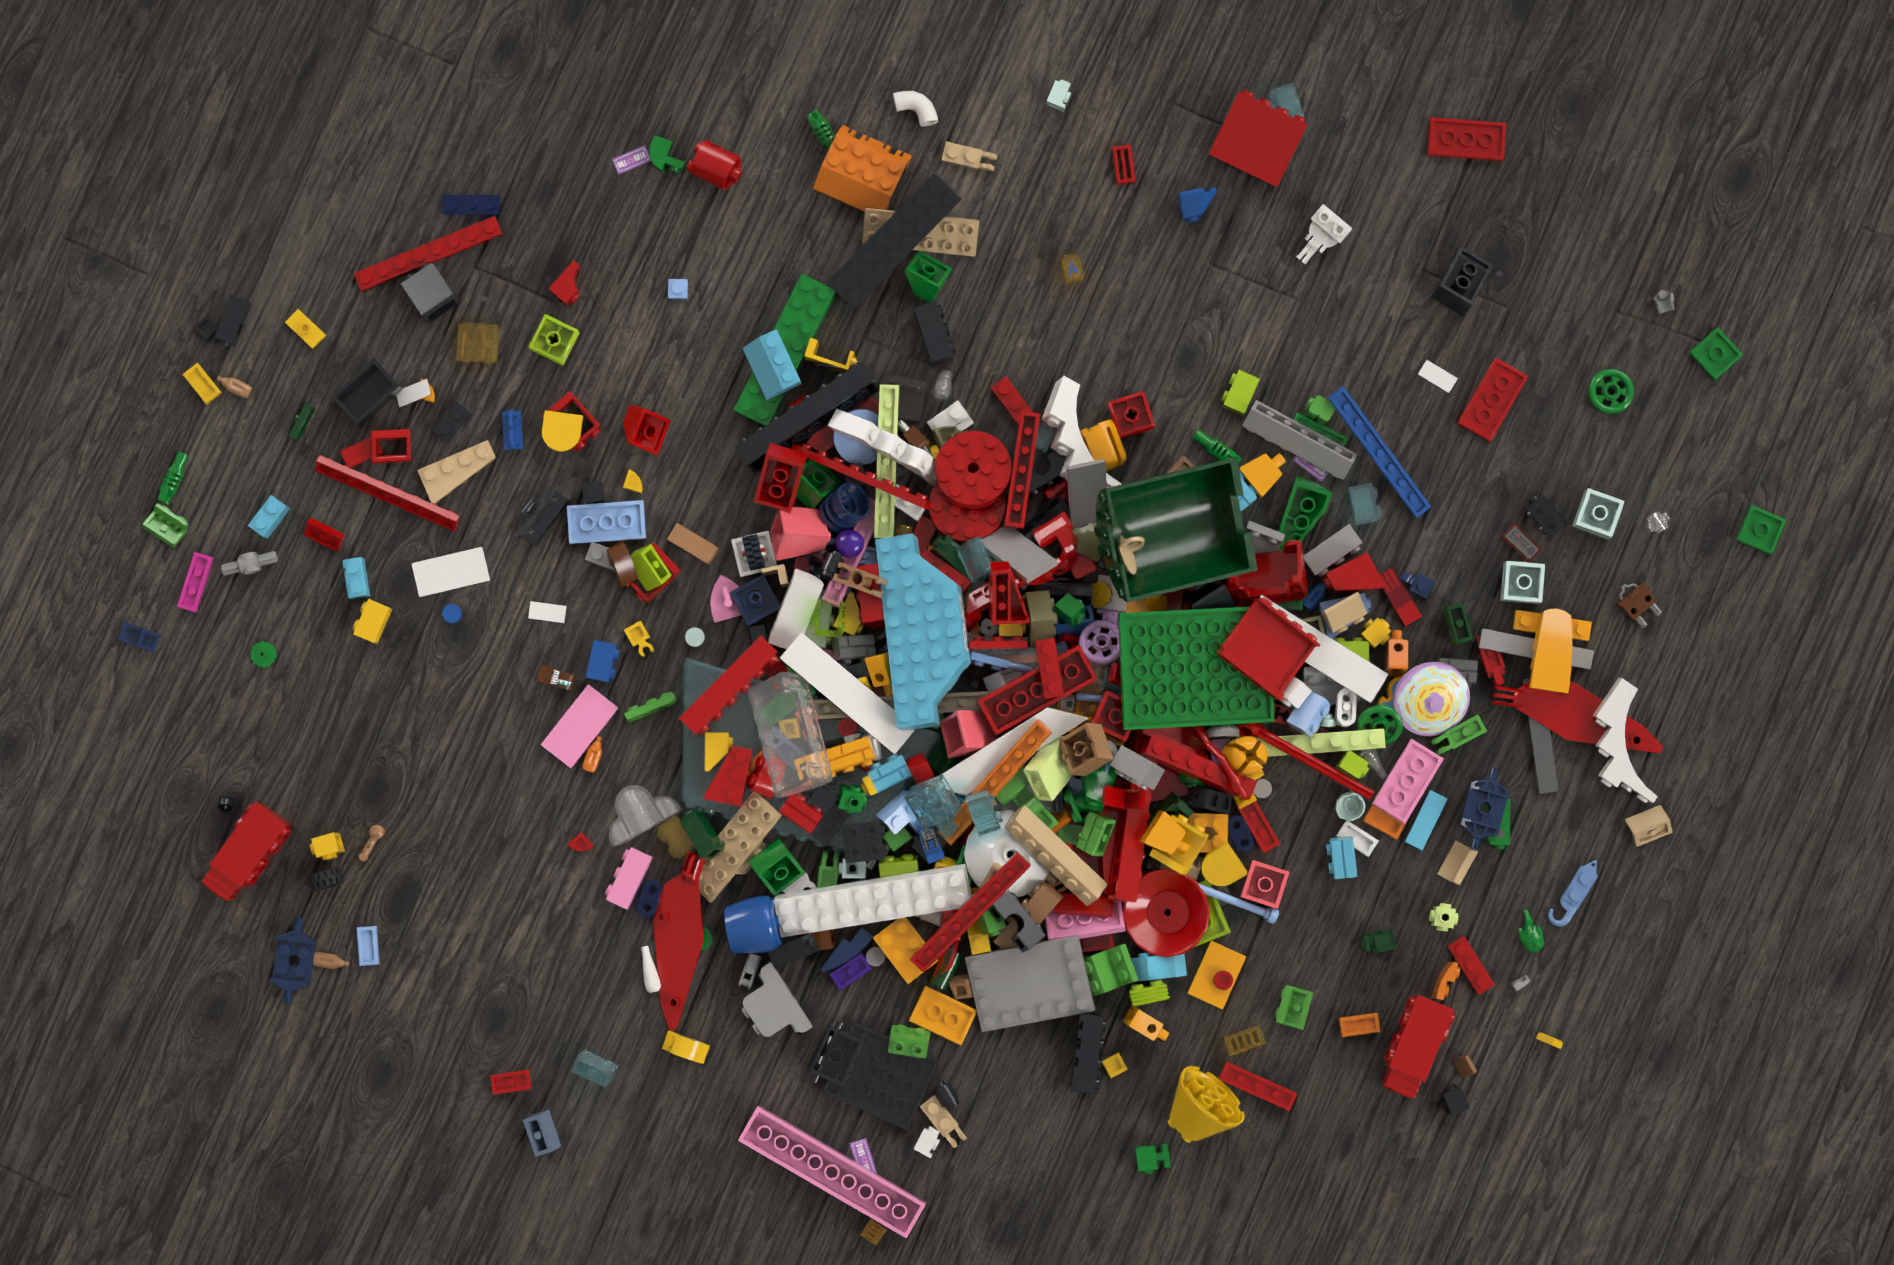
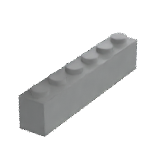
(1299, 440)

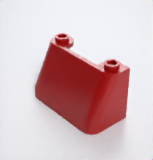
(1278, 577)

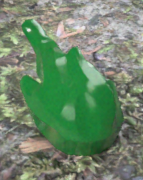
(1531, 937)

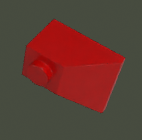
(645, 429)

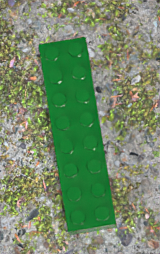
(795, 327)

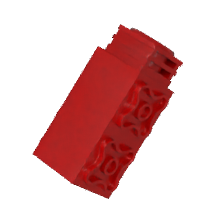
(247, 851)
(1415, 1045)

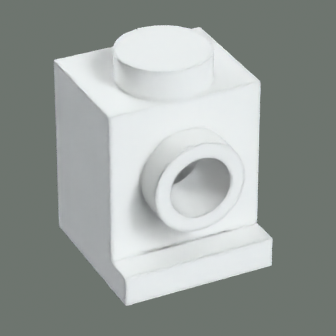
(927, 1141)

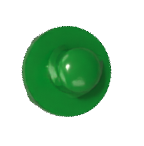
(1076, 804)

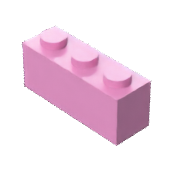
(628, 878)

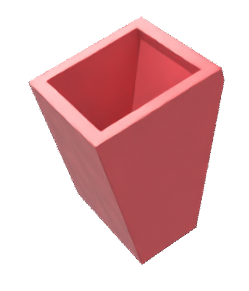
(798, 533)
(965, 733)

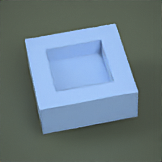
(677, 288)

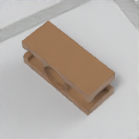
(693, 544)
(866, 580)

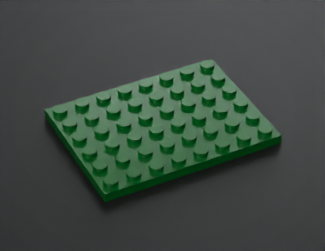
(1177, 678)

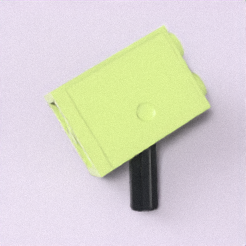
(1049, 774)

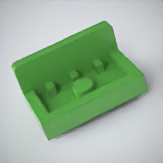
(166, 525)
(1294, 1007)
(909, 1041)

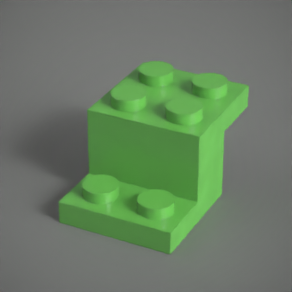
(1109, 969)

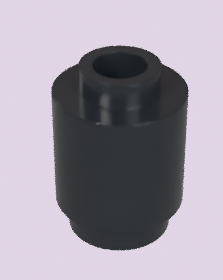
(830, 565)
(946, 1095)

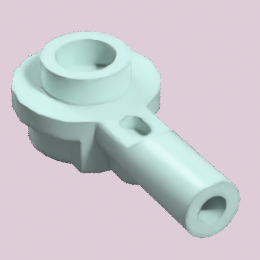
(1329, 720)

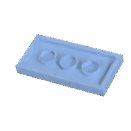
(606, 522)

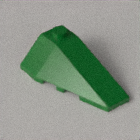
(1303, 509)

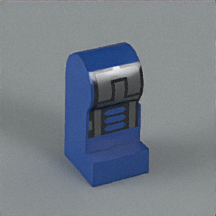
(930, 844)

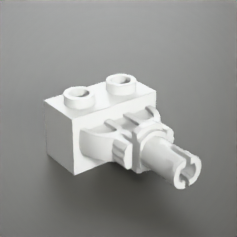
(1326, 230)

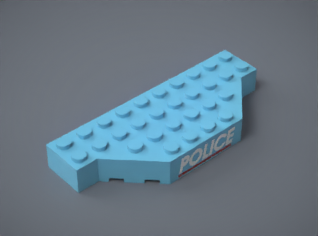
(922, 631)

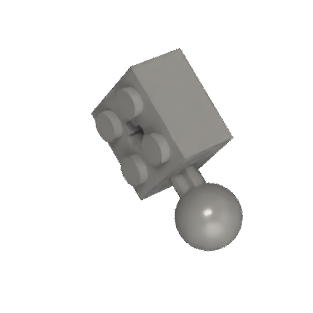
(1134, 767)

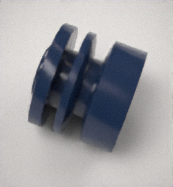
(844, 507)

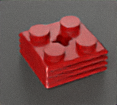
(1137, 404)

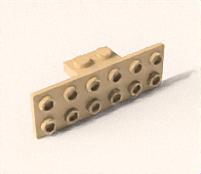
(949, 236)
(742, 842)

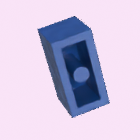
(602, 661)

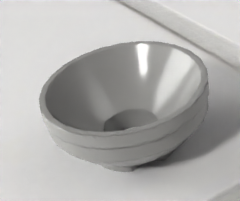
(1223, 732)

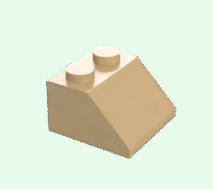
(1344, 613)

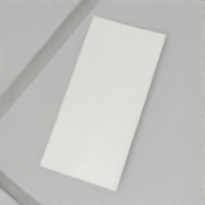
(450, 571)

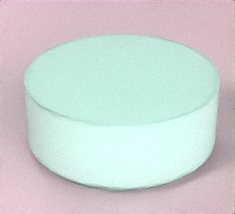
(695, 637)

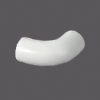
(919, 103)

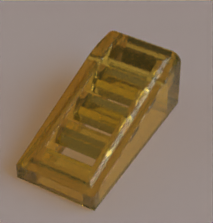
(1227, 1039)

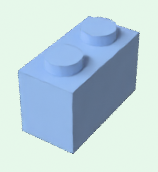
(1309, 715)

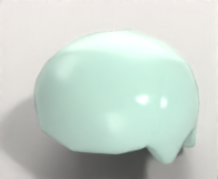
(1350, 806)

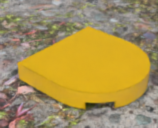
(561, 430)
(1222, 866)

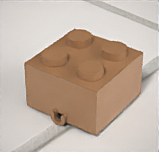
(1085, 749)

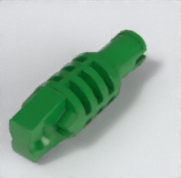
(821, 128)
(1214, 447)
(172, 478)

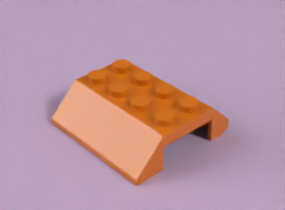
(860, 171)

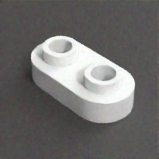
(1347, 708)

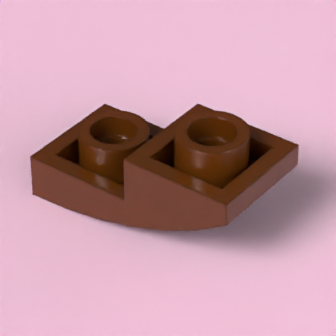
(622, 563)

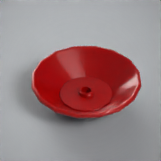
(1155, 930)

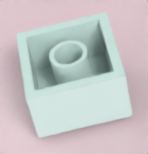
(1598, 513)
(1522, 582)

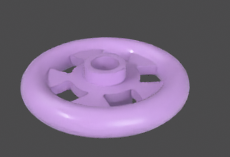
(1095, 628)

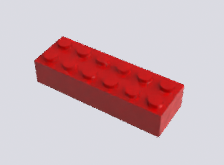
(729, 686)
(1024, 694)

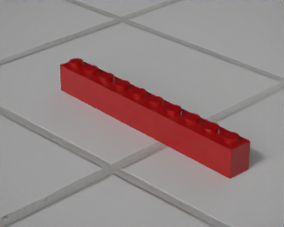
(1128, 849)

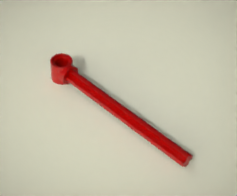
(1256, 730)

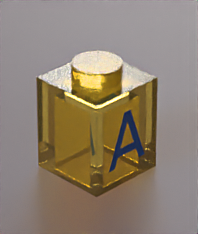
(1071, 268)

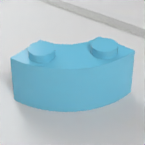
(1159, 967)

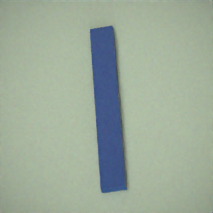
(1379, 452)

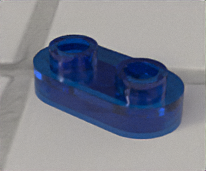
(1241, 833)
(649, 898)

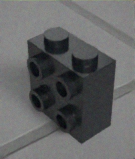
(864, 841)

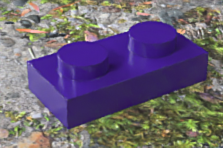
(850, 971)

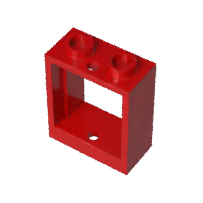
(562, 404)

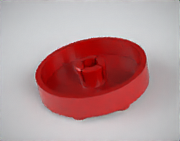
(978, 451)
(965, 523)

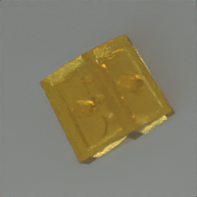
(477, 342)

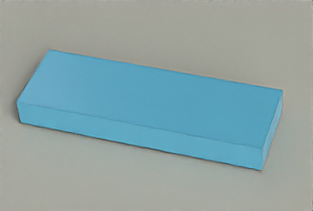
(1425, 820)

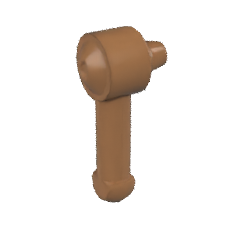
(376, 832)

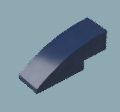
(847, 950)

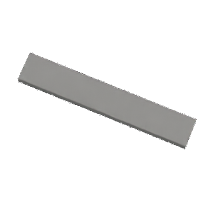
(1523, 646)

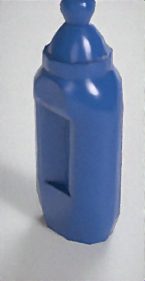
(1315, 596)

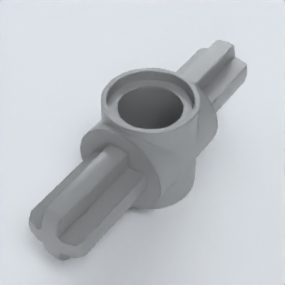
(249, 563)

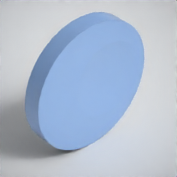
(852, 450)

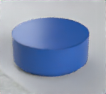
(452, 613)

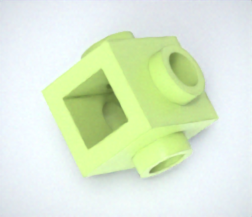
(1436, 917)

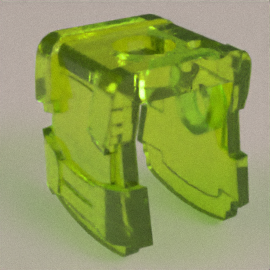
(827, 632)

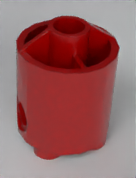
(715, 165)

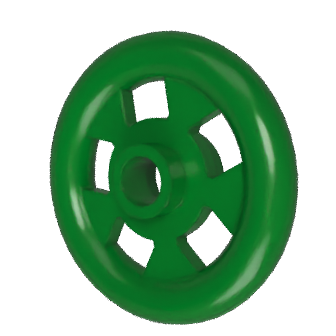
(1597, 400)
(1382, 711)

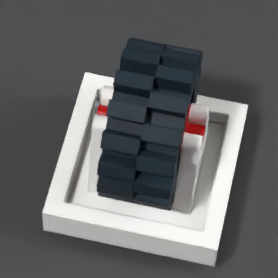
(754, 553)

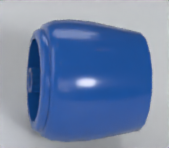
(752, 925)

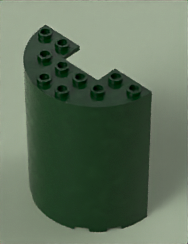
(1187, 526)

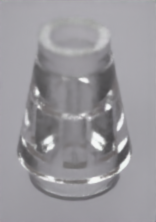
(942, 388)

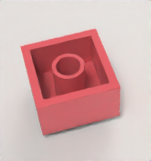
(1264, 884)

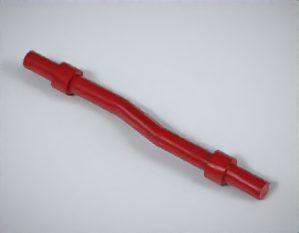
(1235, 780)

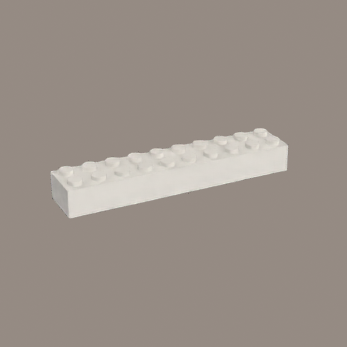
(872, 900)

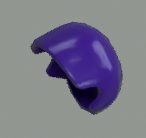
(849, 543)

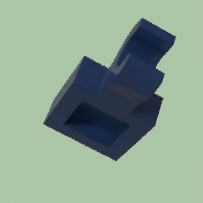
(1419, 585)

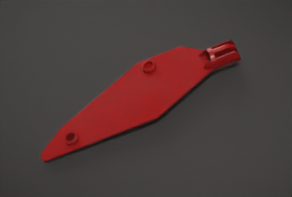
(1572, 715)
(678, 937)

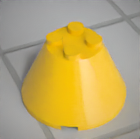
(1203, 1106)

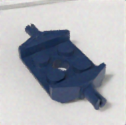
(1481, 824)
(284, 974)

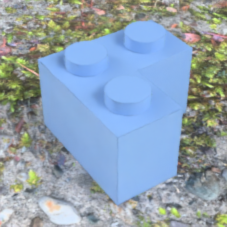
(898, 814)

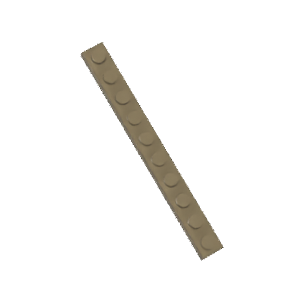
(950, 703)

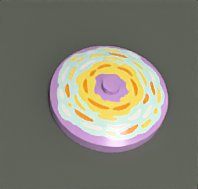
(1431, 698)

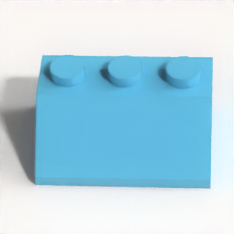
(771, 365)

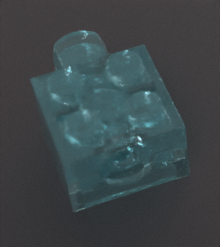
(934, 804)

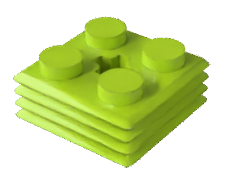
(549, 328)
(1148, 994)

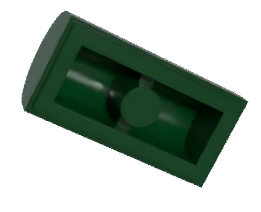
(944, 979)

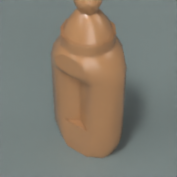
(236, 386)
(328, 960)

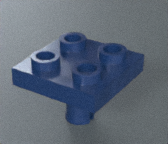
(755, 600)

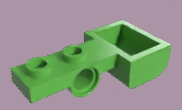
(1017, 791)

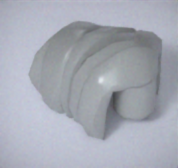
(1664, 301)

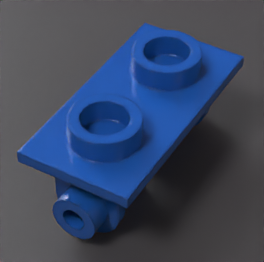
(512, 430)

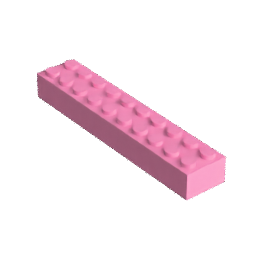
(832, 1171)

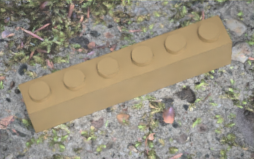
(1055, 855)

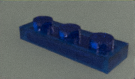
(471, 205)

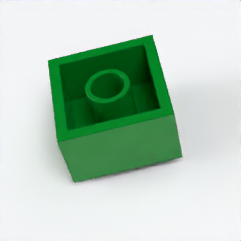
(776, 867)

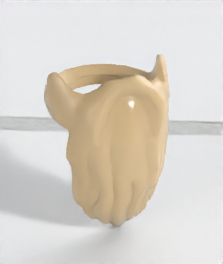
(1126, 551)

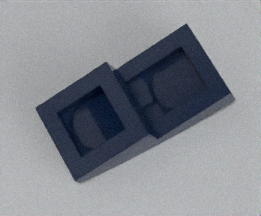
(139, 637)

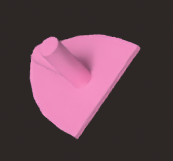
(721, 603)

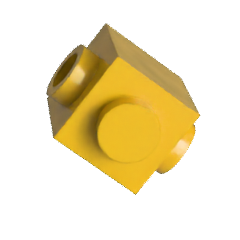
(1376, 632)

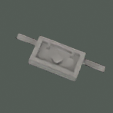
(1264, 538)
(1322, 685)

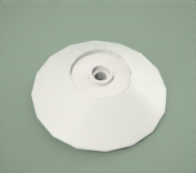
(993, 847)

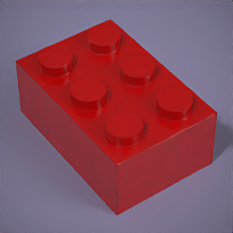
(780, 477)

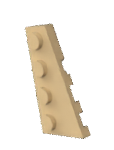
(454, 470)

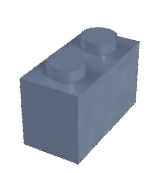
(542, 1133)

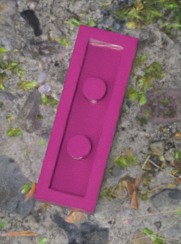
(195, 582)

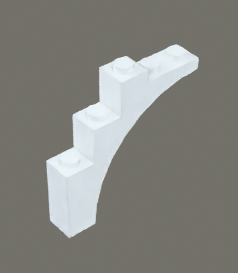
(1062, 415)
(885, 443)
(1618, 769)

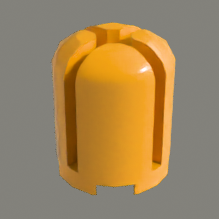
(1105, 444)
(1245, 754)

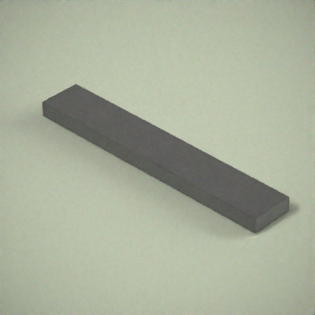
(1542, 756)

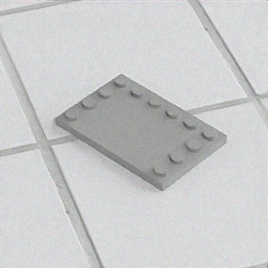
(1030, 985)

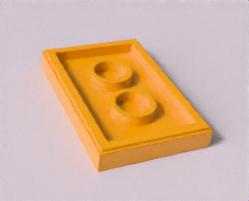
(1215, 960)
(943, 1015)

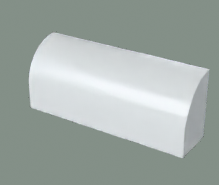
(795, 609)

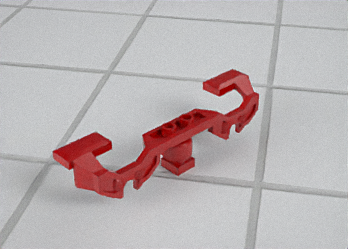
(1056, 528)

